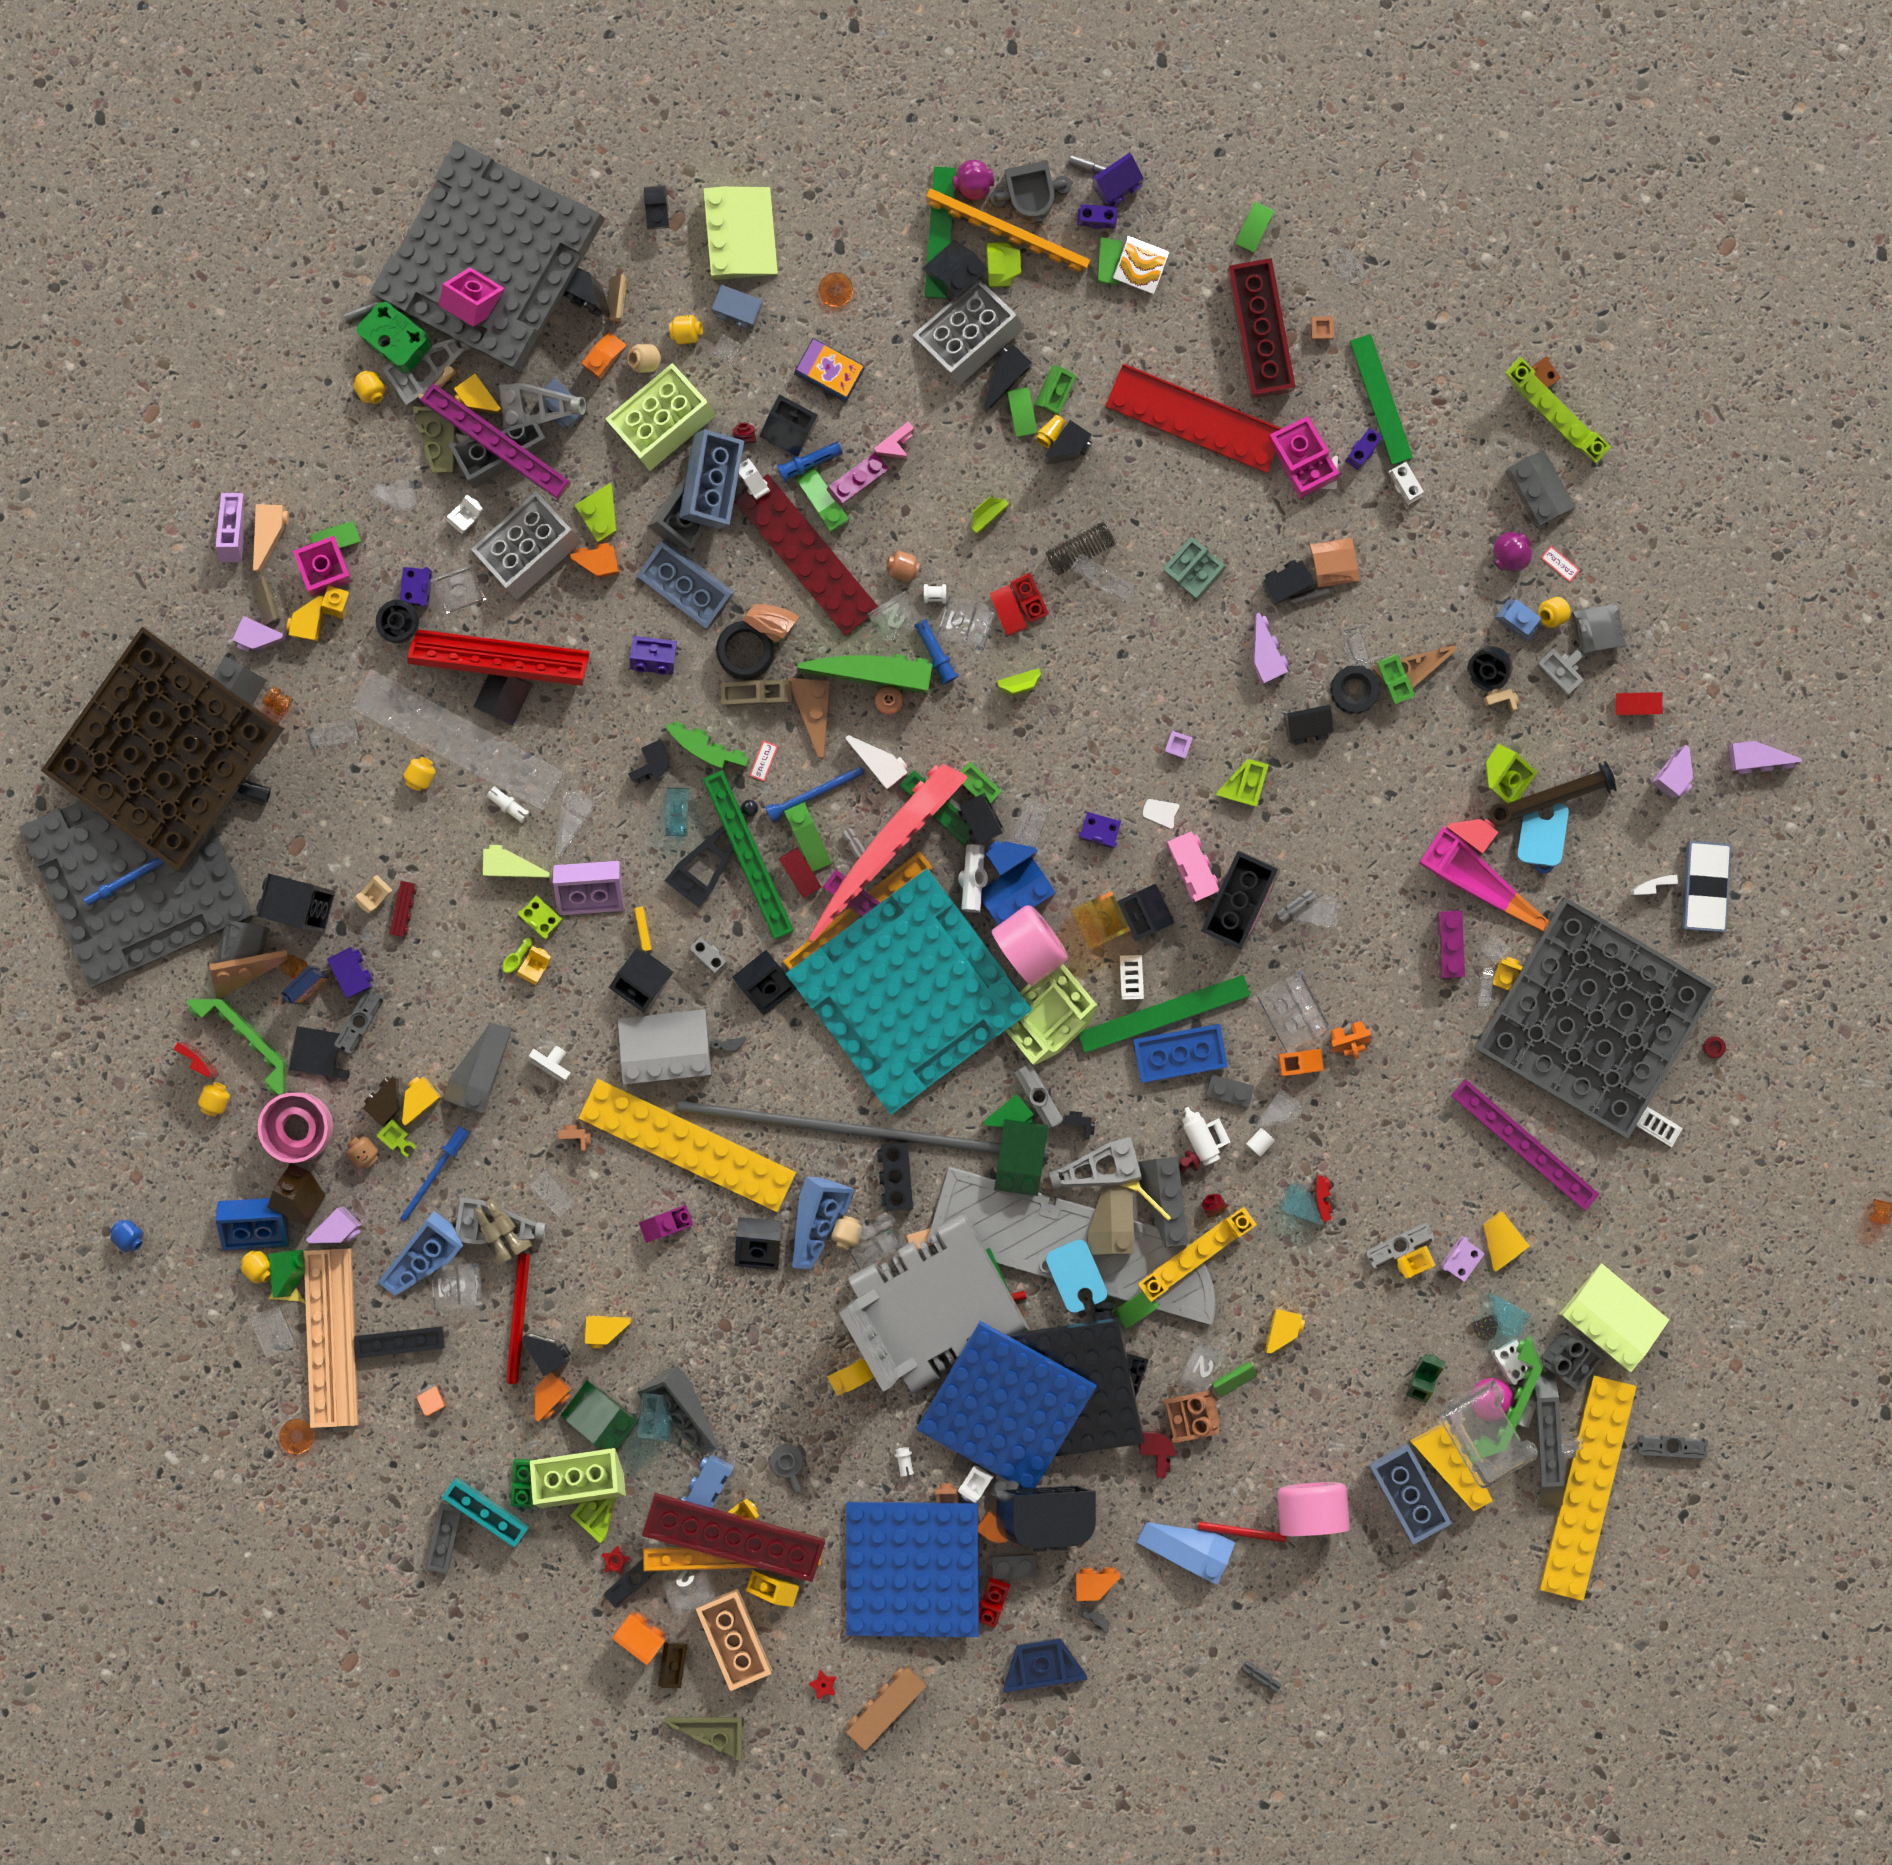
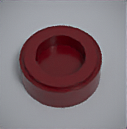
(1714, 1047)

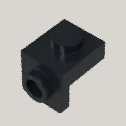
(1076, 1118)

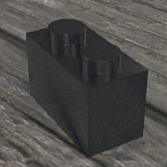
(1287, 582)
(981, 819)

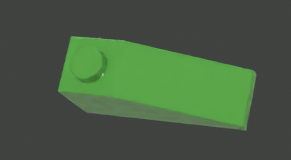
(822, 501)
(808, 837)

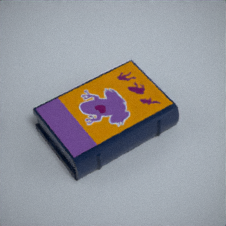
(829, 370)
(304, 985)

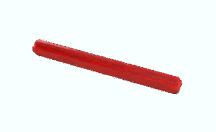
(518, 1318)

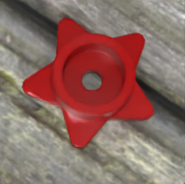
(621, 1560)
(817, 1685)

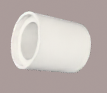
(1260, 1142)

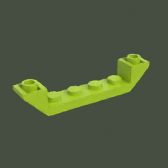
(1555, 412)

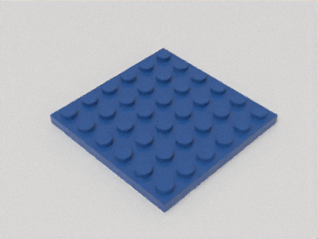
(1006, 1406)
(912, 1569)

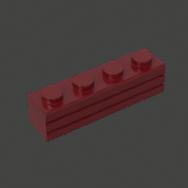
(402, 909)

